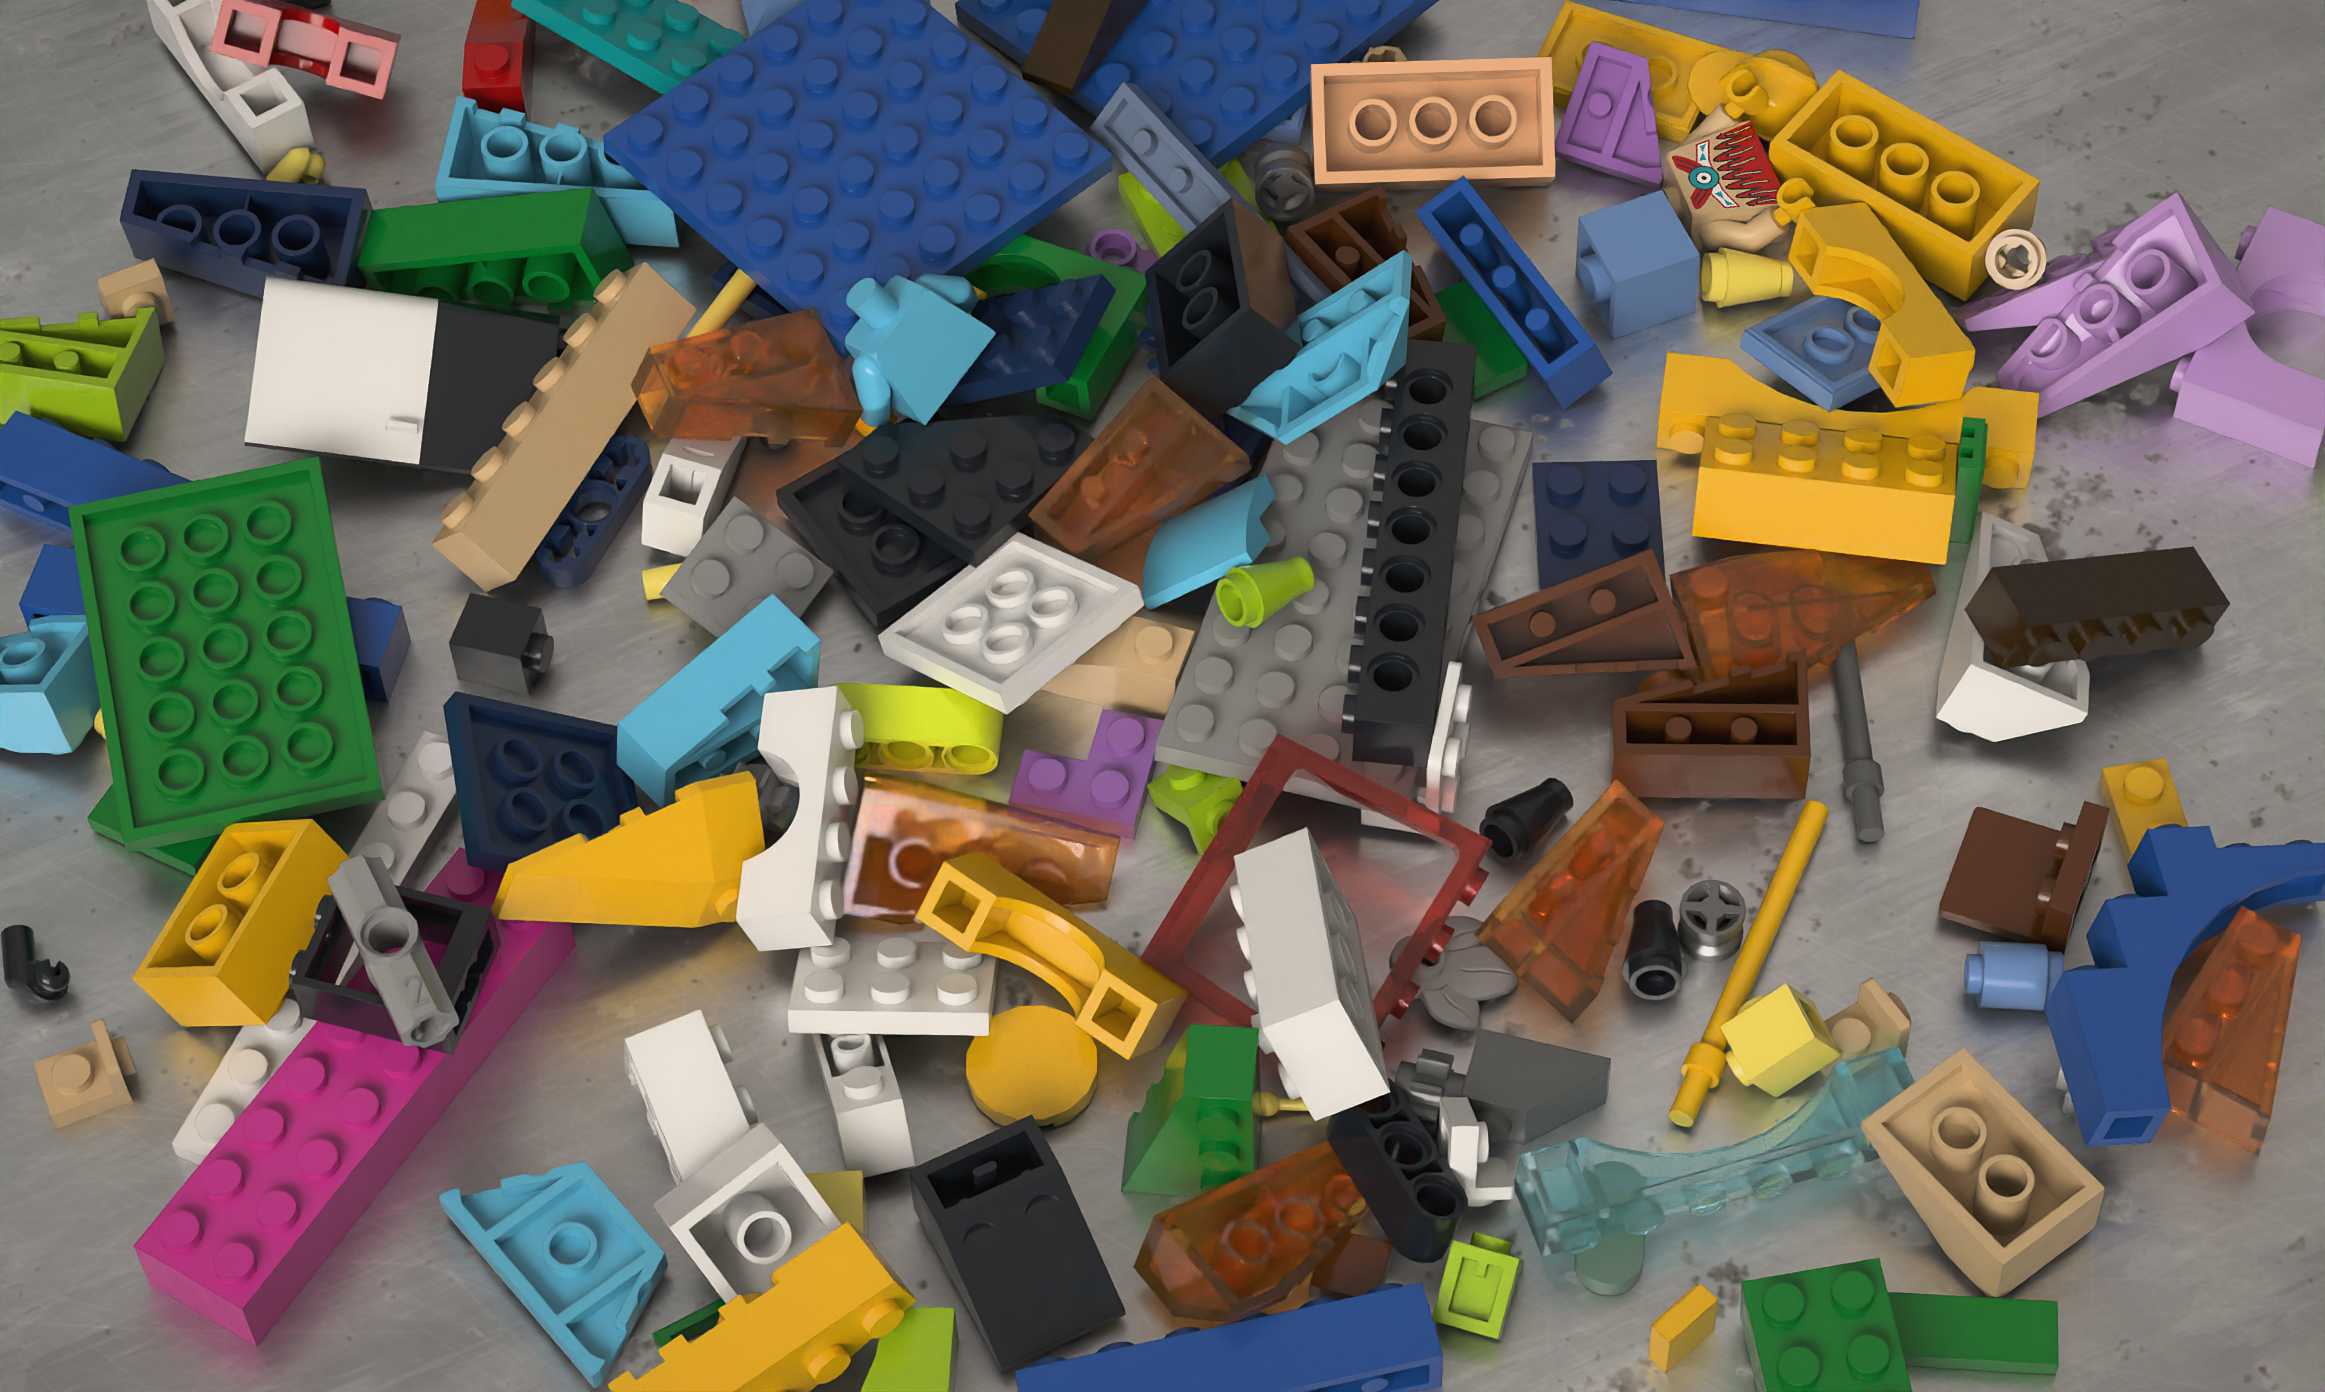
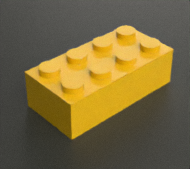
(1918, 178)
(1826, 489)

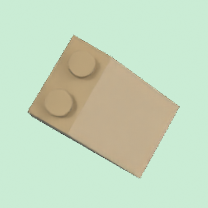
(1984, 1174)

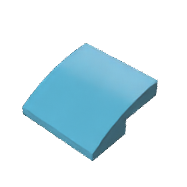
(1206, 542)

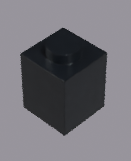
(501, 644)

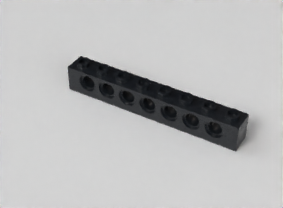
(1413, 555)

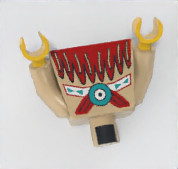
(1725, 181)

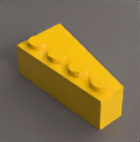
(793, 1334)

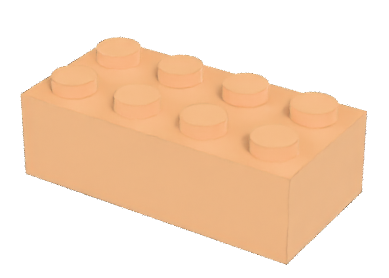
(1432, 124)

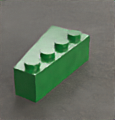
(496, 250)

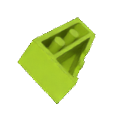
(82, 372)

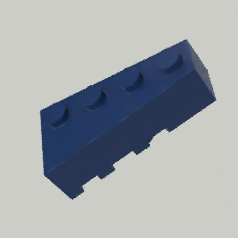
(246, 229)

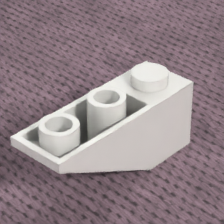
(688, 492)
(864, 1102)

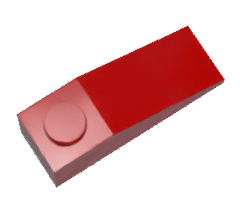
(499, 58)

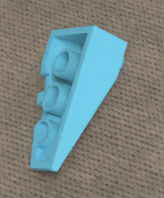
(47, 686)

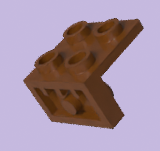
(2024, 875)

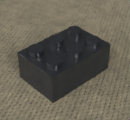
(1223, 310)

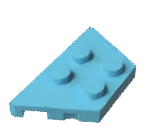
(566, 1257)

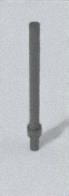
(1862, 774)

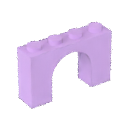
(2232, 381)

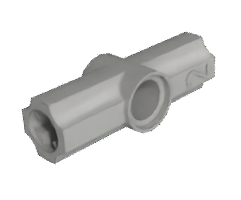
(403, 978)

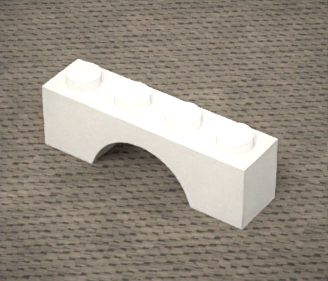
(252, 102)
(794, 887)

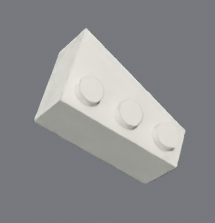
(688, 1091)

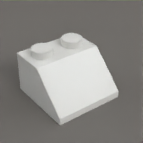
(746, 1214)

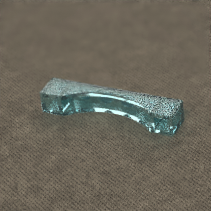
(1593, 1189)

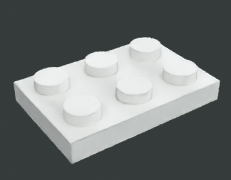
(892, 989)

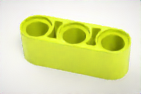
(924, 729)

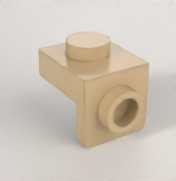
(135, 288)

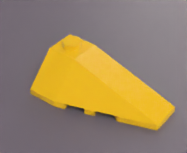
(648, 870)

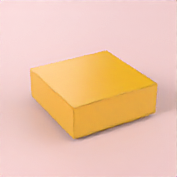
(1682, 1327)

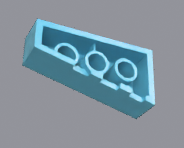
(508, 156)

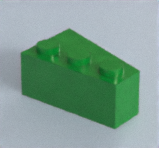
(1200, 1118)

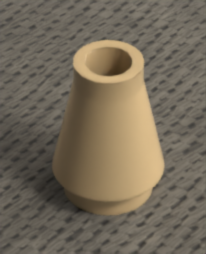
(2007, 268)

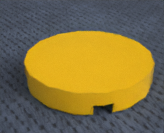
(1032, 1066)

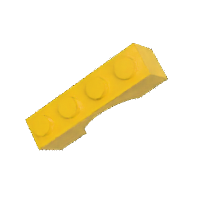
(1853, 258)
(1004, 917)

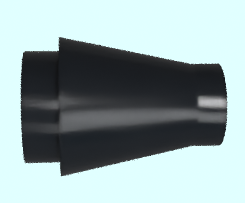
(1525, 820)
(1654, 954)

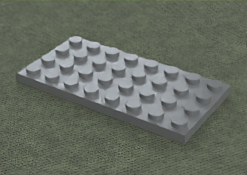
(1295, 665)

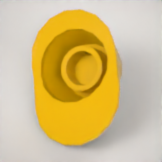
(1780, 72)

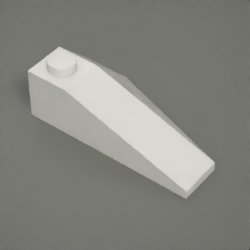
(1971, 686)

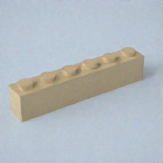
(561, 428)

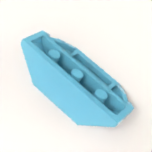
(1347, 353)

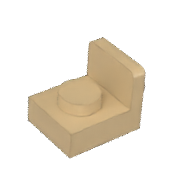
(1869, 1025)
(86, 1078)

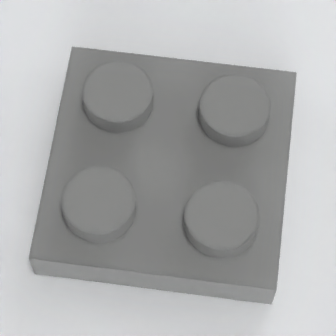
(739, 567)

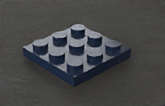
(531, 778)

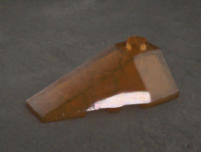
(912, 826)
(1250, 1237)

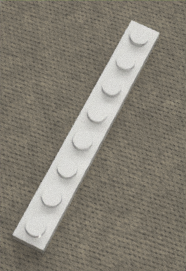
(404, 836)

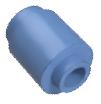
(2012, 975)

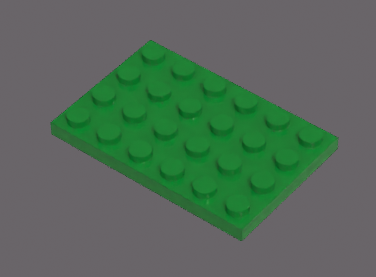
(224, 654)

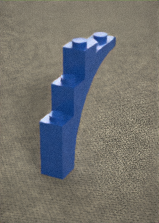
(2112, 1012)

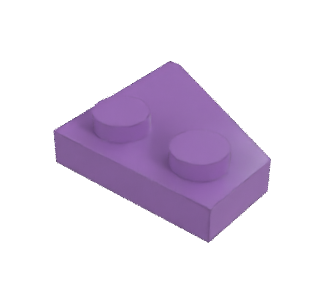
(1612, 118)

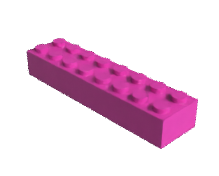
(331, 1135)

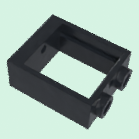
(470, 951)

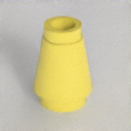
(1743, 277)

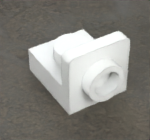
(1466, 1148)

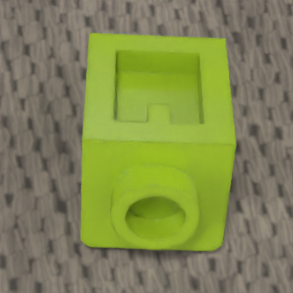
(1478, 1285)

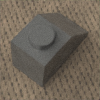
(1531, 1086)

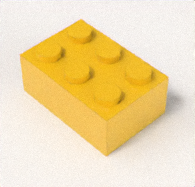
(241, 924)

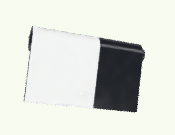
(391, 374)

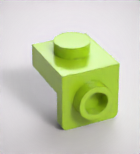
(1196, 800)

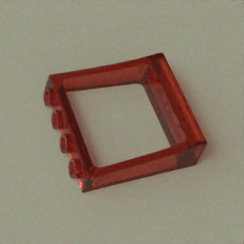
(1280, 764)

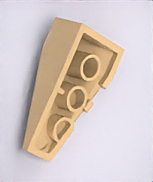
(1134, 665)

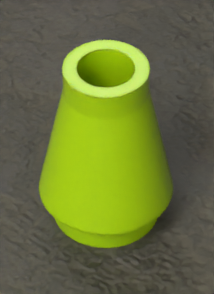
(1261, 590)

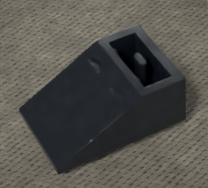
(1015, 1242)

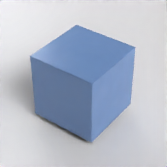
(1637, 264)

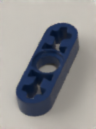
(596, 536)

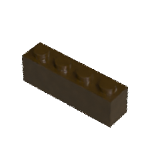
(2096, 607)

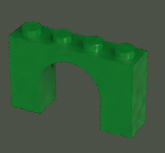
(1039, 264)

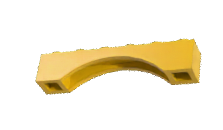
(1716, 386)

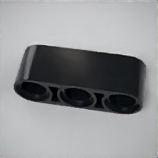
(1400, 1174)

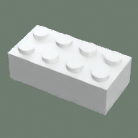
(1308, 976)

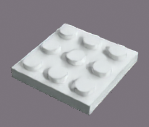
(1011, 622)

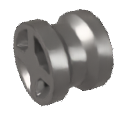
(1716, 906)

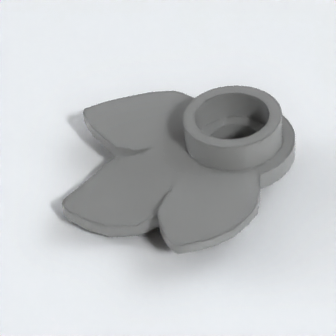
(1460, 976)

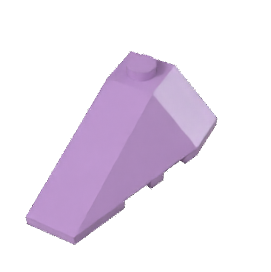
(2043, 299)
(2145, 306)

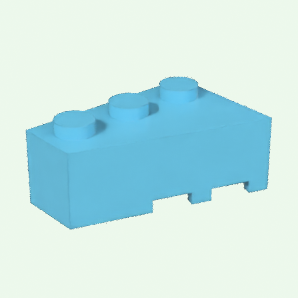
(714, 705)

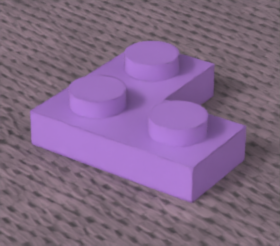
(1099, 792)

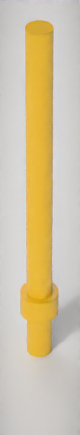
(1707, 1058)

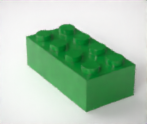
(1823, 1331)

